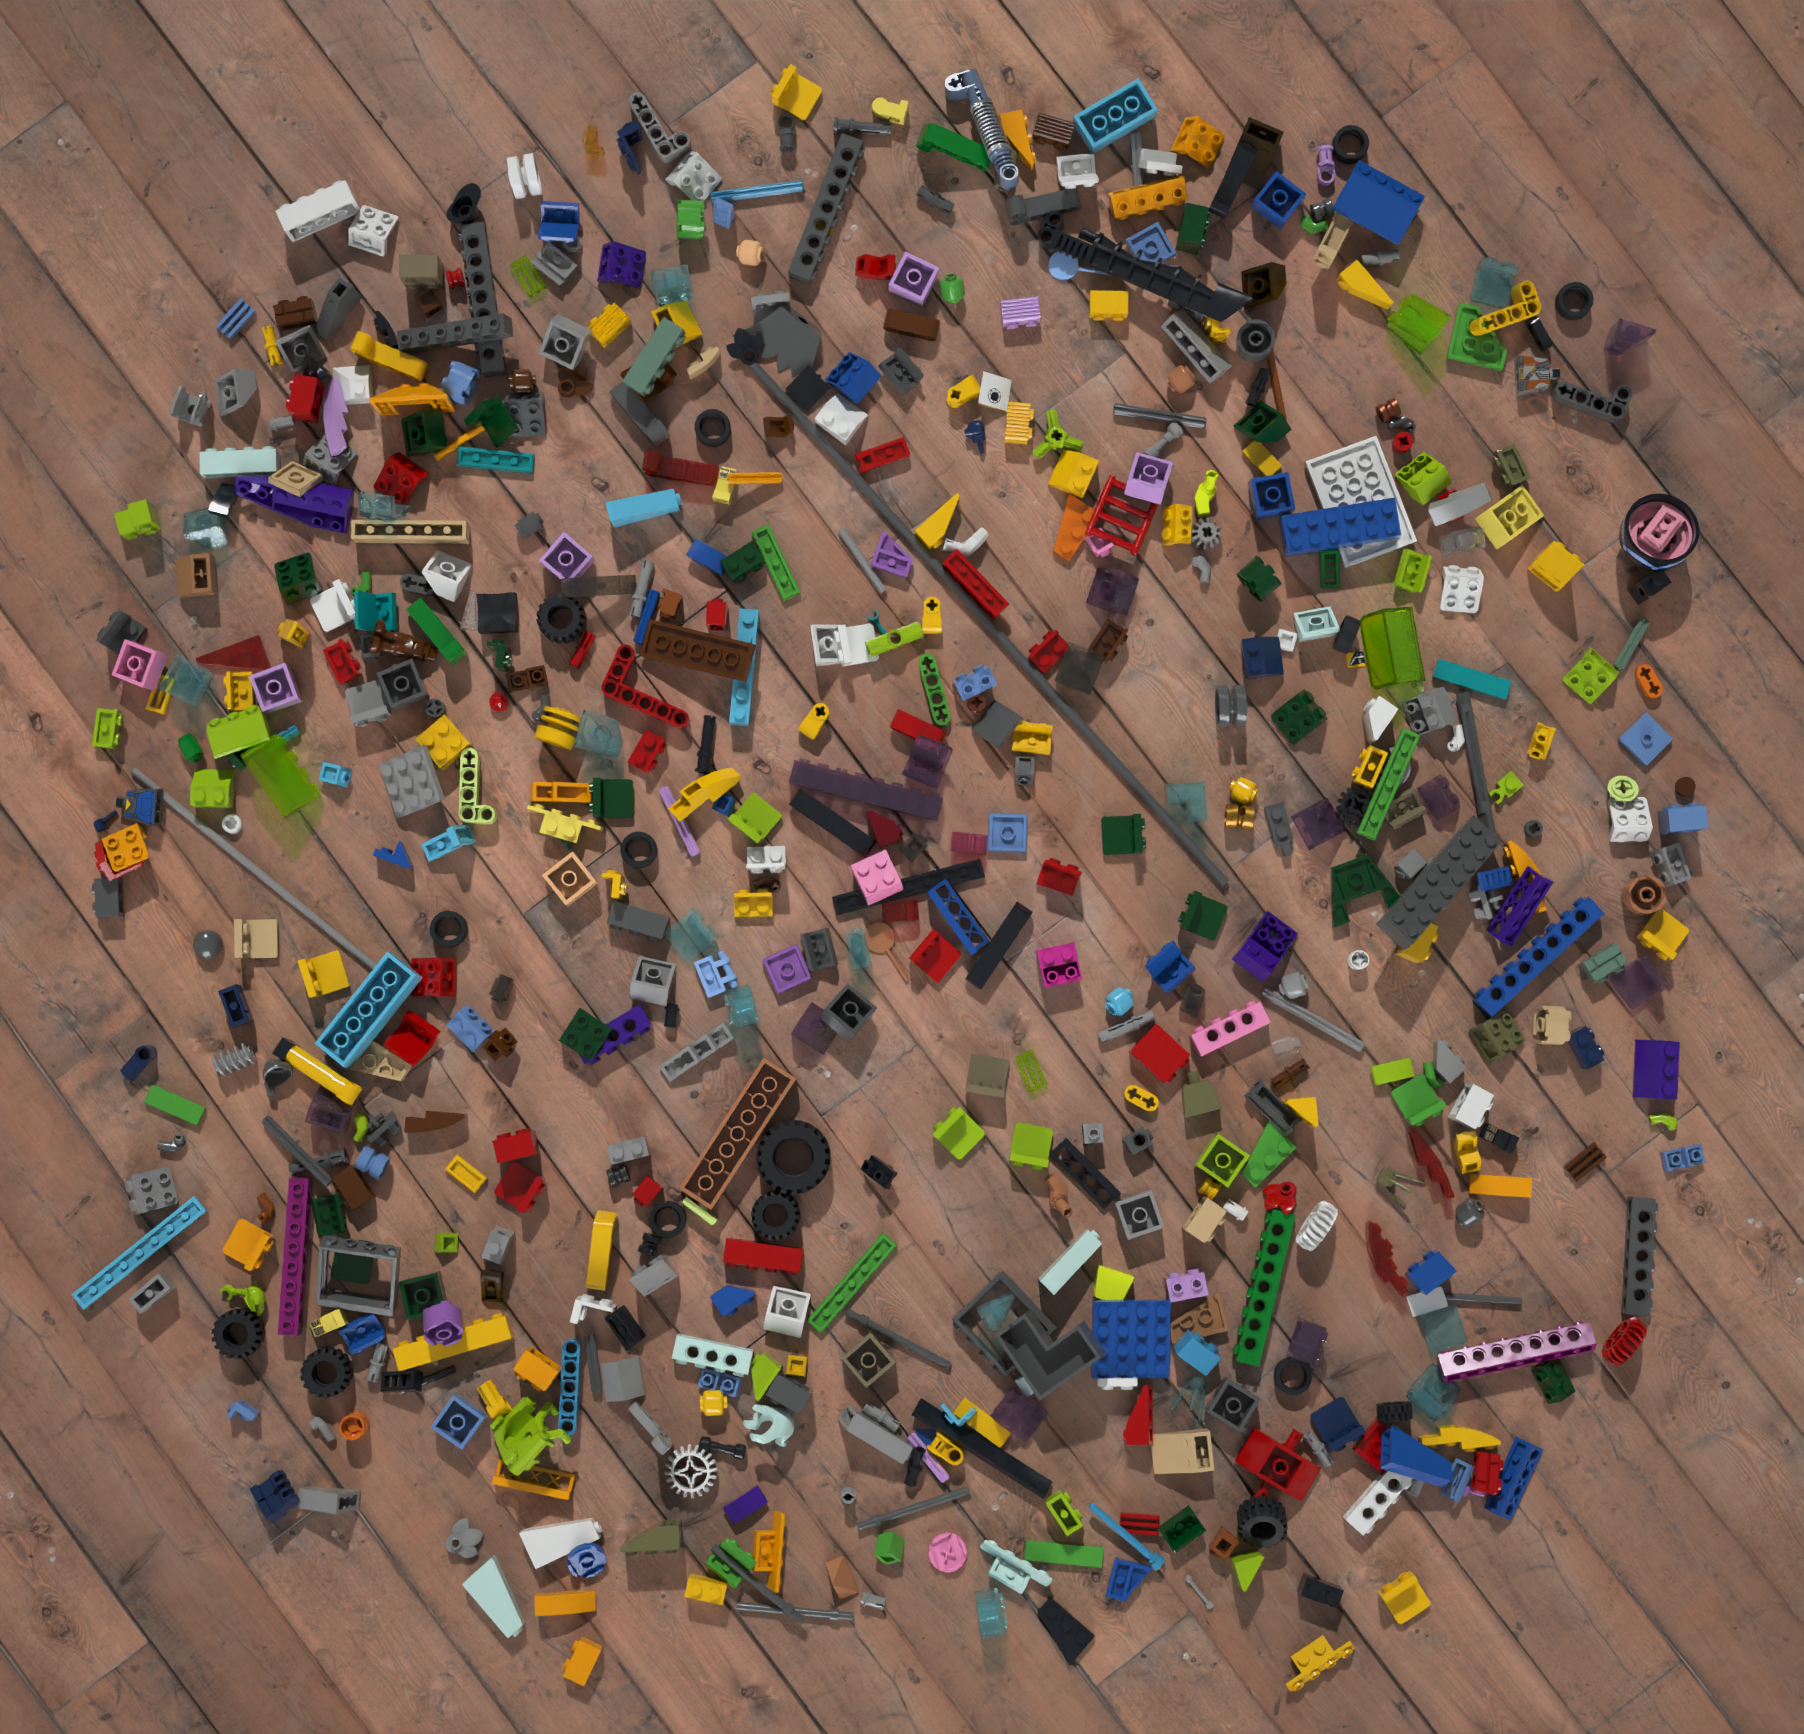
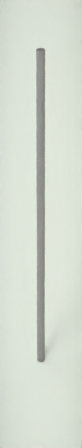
(257, 871)

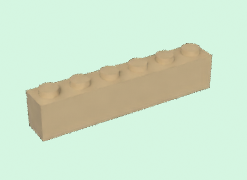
(410, 531)

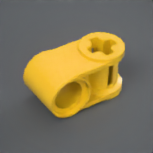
(966, 390)
(932, 619)
(812, 723)
(945, 1448)

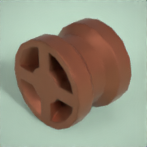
(973, 707)

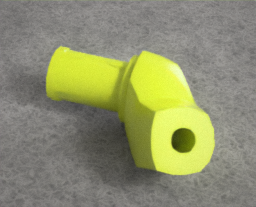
(1205, 494)

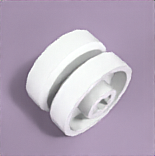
(523, 176)

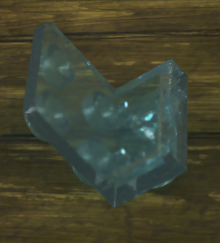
(1493, 282)
(380, 507)
(691, 935)

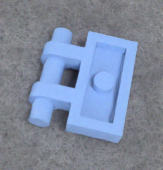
(710, 976)

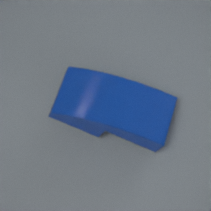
(707, 556)

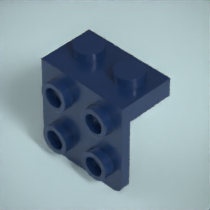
(628, 136)
(1337, 1424)

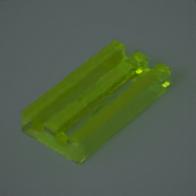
(536, 288)
(1024, 1056)

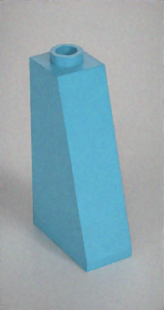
(642, 507)

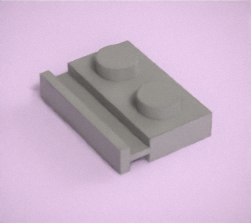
(554, 264)

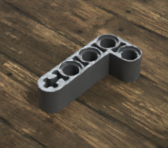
(1037, 207)
(1589, 398)
(640, 415)

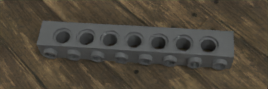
(846, 146)
(477, 233)

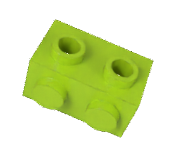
(1063, 1512)

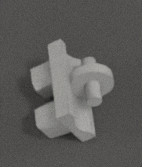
(1485, 911)

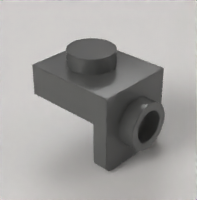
(365, 643)

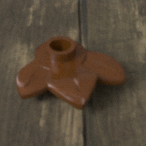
(575, 379)

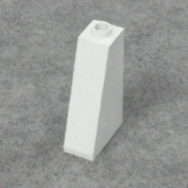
(556, 1540)

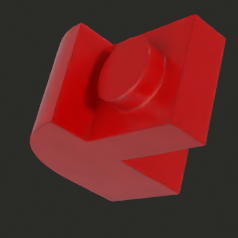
(875, 267)

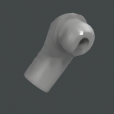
(325, 1429)

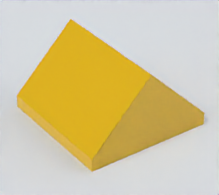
(1305, 1108)

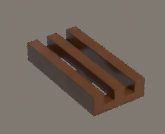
(1598, 1151)

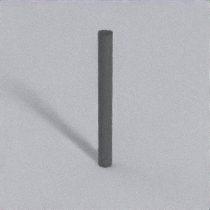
(1483, 1299)

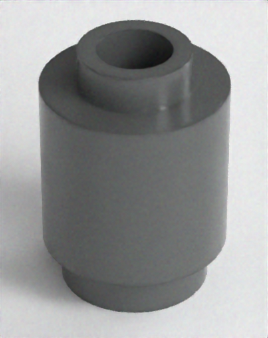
(529, 524)

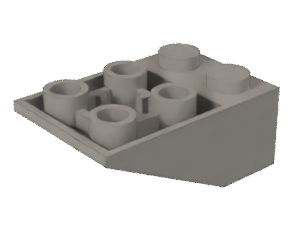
(654, 1276)

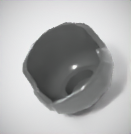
(207, 944)

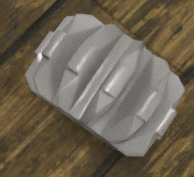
(1198, 533)

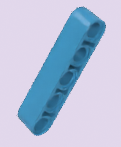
(574, 1377)

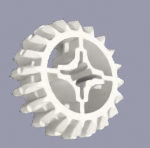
(1316, 1225)
(682, 1471)

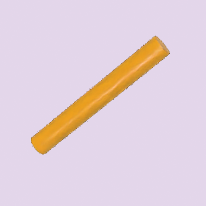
(458, 442)

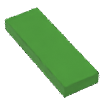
(175, 1104)

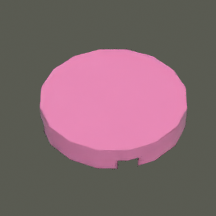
(947, 1552)

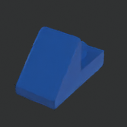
(400, 855)

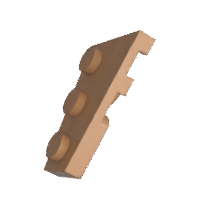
(1205, 1319)

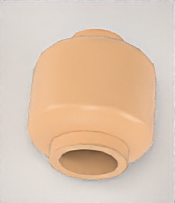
(751, 252)

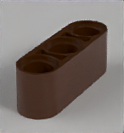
(911, 325)

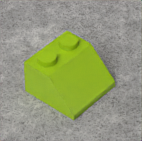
(212, 788)

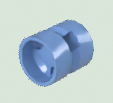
(372, 1162)

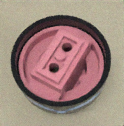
(1668, 519)

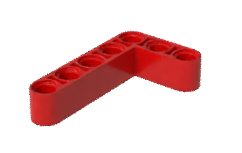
(638, 696)

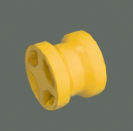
(1209, 1188)

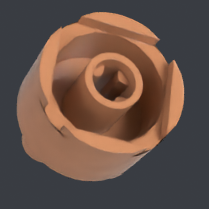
(1633, 895)

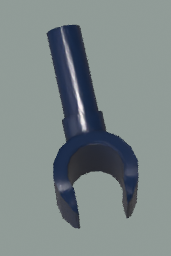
(100, 823)

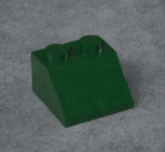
(424, 432)

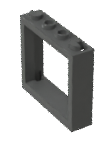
(351, 1300)
(974, 1340)

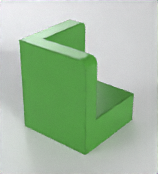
(889, 1548)

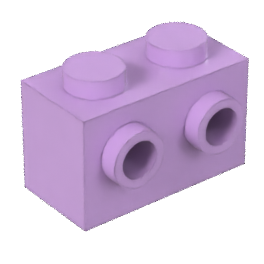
(1186, 1285)

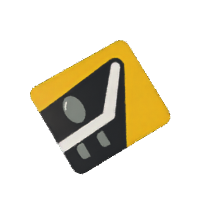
(1355, 659)

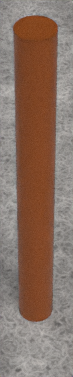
(1276, 384)

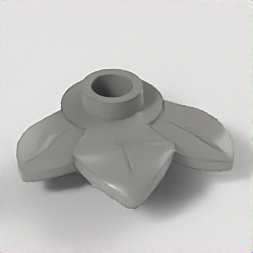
(467, 1539)

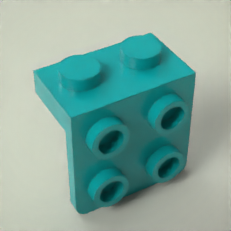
(372, 607)

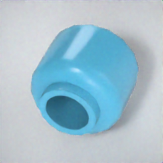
(1119, 1001)

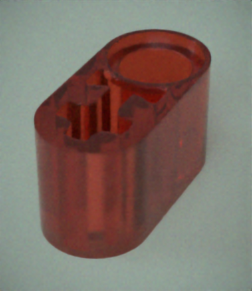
(900, 911)

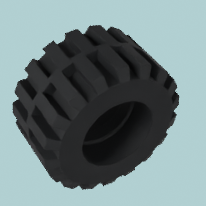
(572, 630)
(760, 1223)
(222, 1337)
(311, 1378)
(1262, 1521)

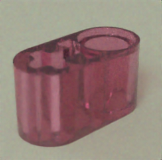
(969, 843)

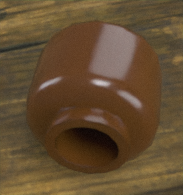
(522, 381)

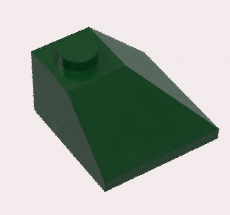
(1263, 424)

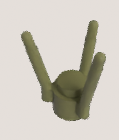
(1386, 1179)

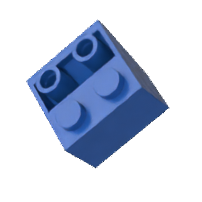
(853, 377)

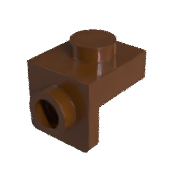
(778, 426)

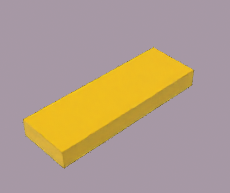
(983, 1423)

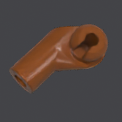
(267, 1208)

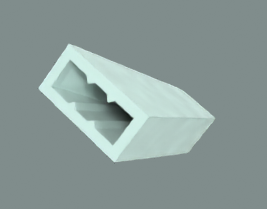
(1070, 1261)
(495, 1597)

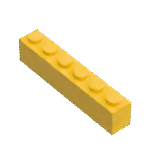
(475, 1336)

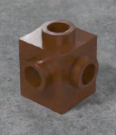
(500, 1044)

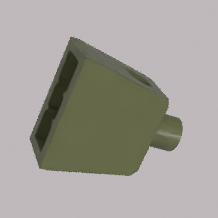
(1198, 1096)

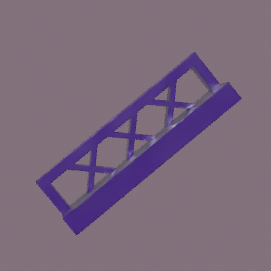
(1521, 909)

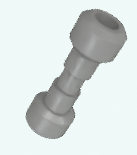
(1173, 431)

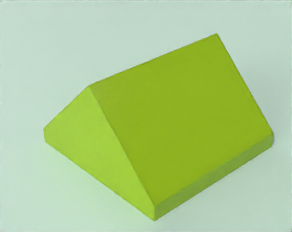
(1245, 1566)

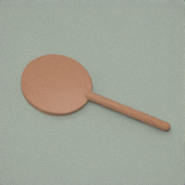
(880, 939)

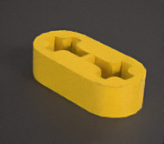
(1138, 1102)

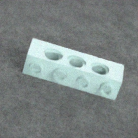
(742, 1354)

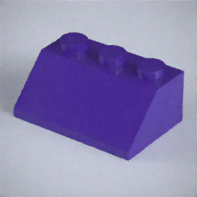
(1656, 1069)

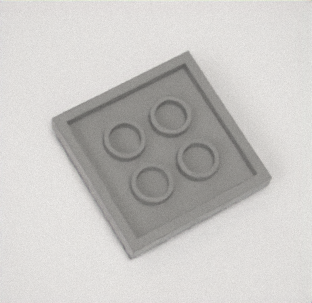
(411, 782)

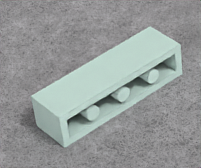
(239, 462)

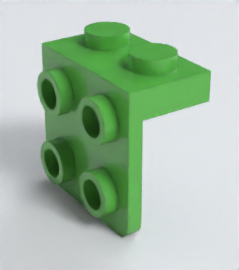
(1417, 1100)
(723, 1570)

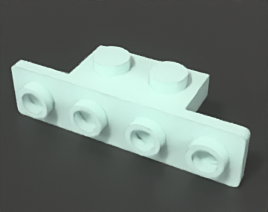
(1011, 1570)

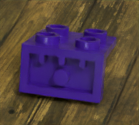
(621, 264)

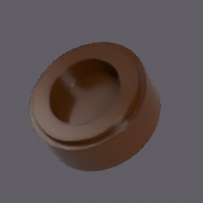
(1685, 786)

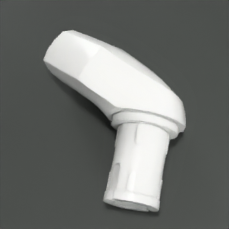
(969, 546)

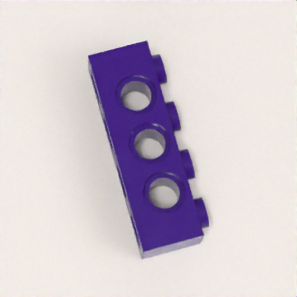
(642, 1023)

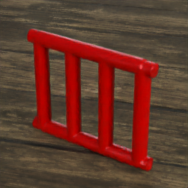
(1098, 514)

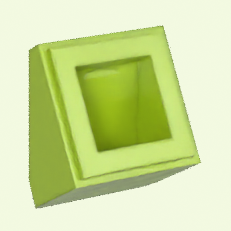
(446, 1243)

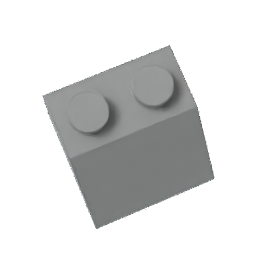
(652, 981)

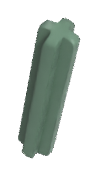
(1631, 643)

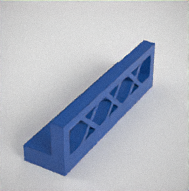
(952, 921)
(1511, 1476)

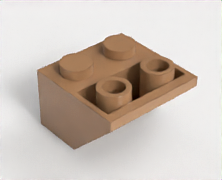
(196, 575)

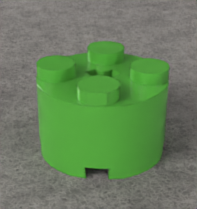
(689, 219)

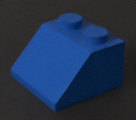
(1429, 1272)

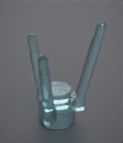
(1196, 1386)

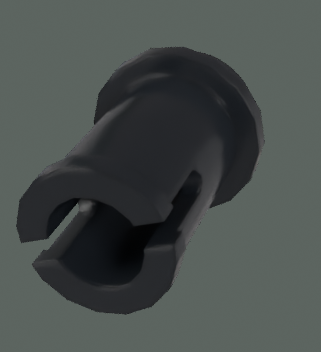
(671, 1015)

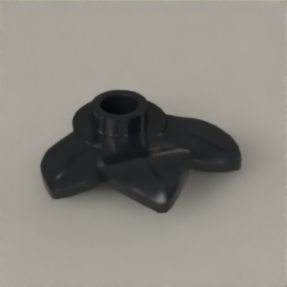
(745, 343)

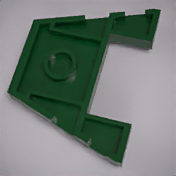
(1355, 880)

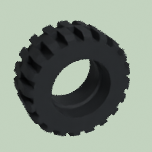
(767, 1157)

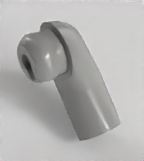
(1204, 566)

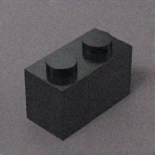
(1320, 1591)

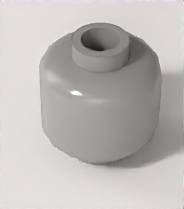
(1294, 985)

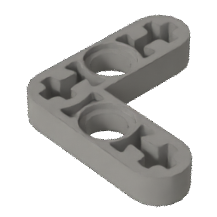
(660, 1440)

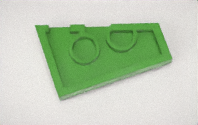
(1267, 1154)

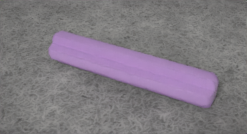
(929, 1458)

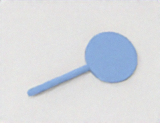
(1065, 267)

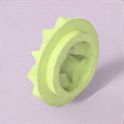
(1627, 783)

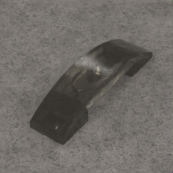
(598, 586)

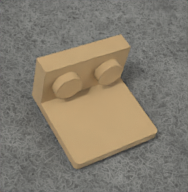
(255, 938)

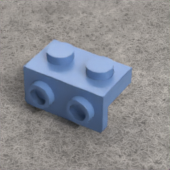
(974, 682)
(470, 1027)

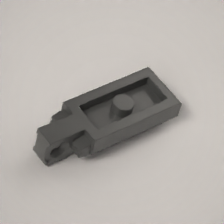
(1279, 827)

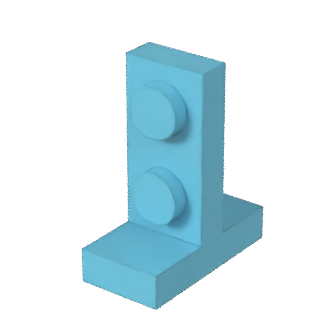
(449, 841)

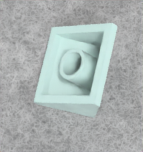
(1315, 624)

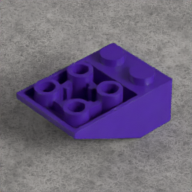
(1265, 946)

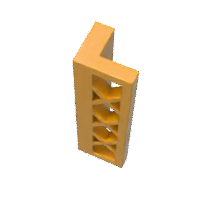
(536, 1487)

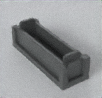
(1272, 1108)

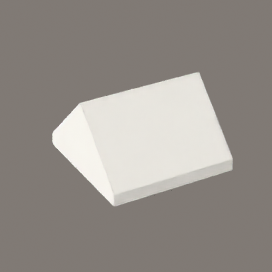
(824, 645)

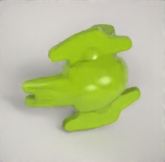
(253, 1296)

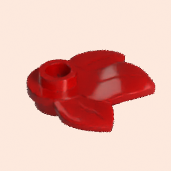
(1278, 1197)

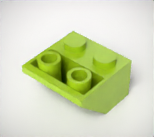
(1423, 478)

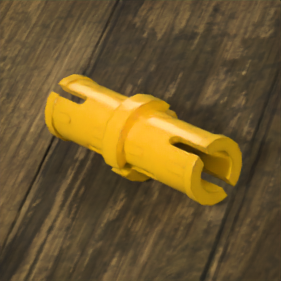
(270, 346)

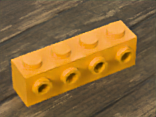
(1148, 196)

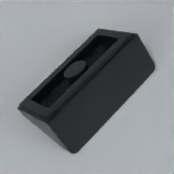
(625, 1327)

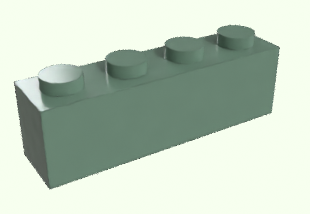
(654, 357)

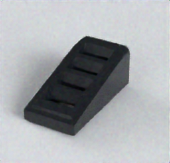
(413, 1381)

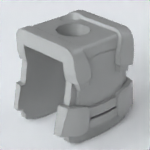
(184, 401)

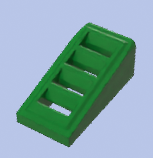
(1322, 568)

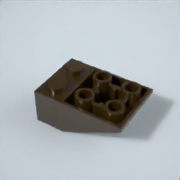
(1265, 140)

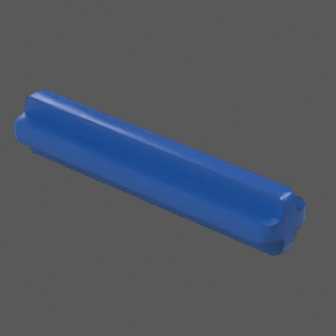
(647, 614)

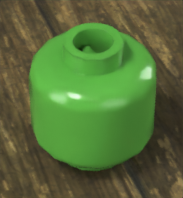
(952, 288)

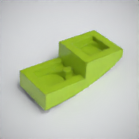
(1392, 1071)

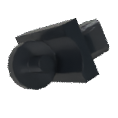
(879, 1171)

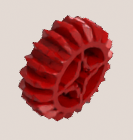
(1624, 1341)

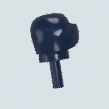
(976, 432)

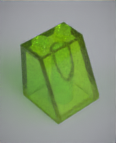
(1417, 322)

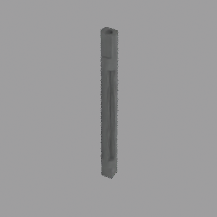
(1475, 760)

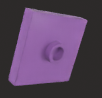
(787, 969)

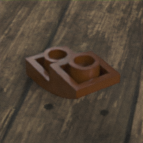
(526, 679)

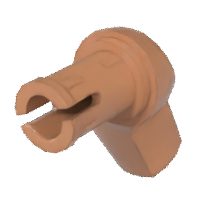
(1058, 1194)

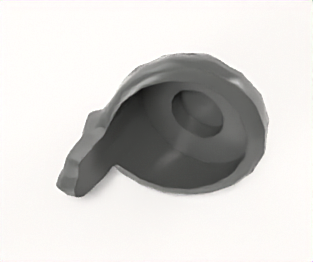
(276, 1073)

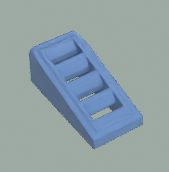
(723, 213)

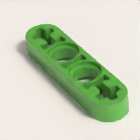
(932, 690)

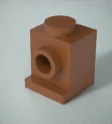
(669, 604)
(1230, 1543)

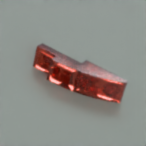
(1379, 1251)

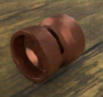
(1390, 409)

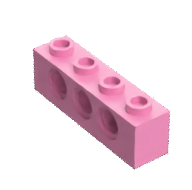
(1258, 1019)

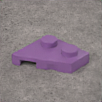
(891, 557)

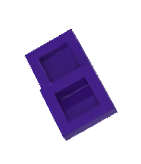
(745, 1504)

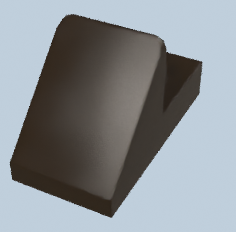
(491, 1285)

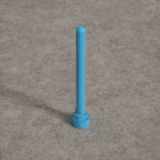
(1155, 1560)

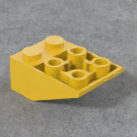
(1555, 565)

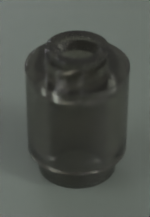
(501, 988)

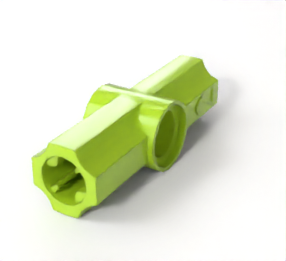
(883, 643)

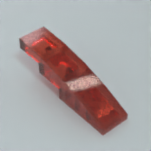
(1426, 1156)

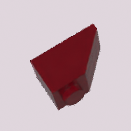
(884, 829)

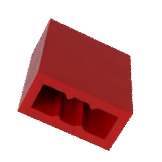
(1160, 1054)

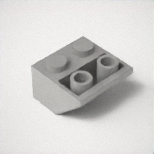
(1429, 711)

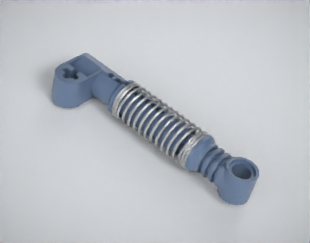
(990, 126)

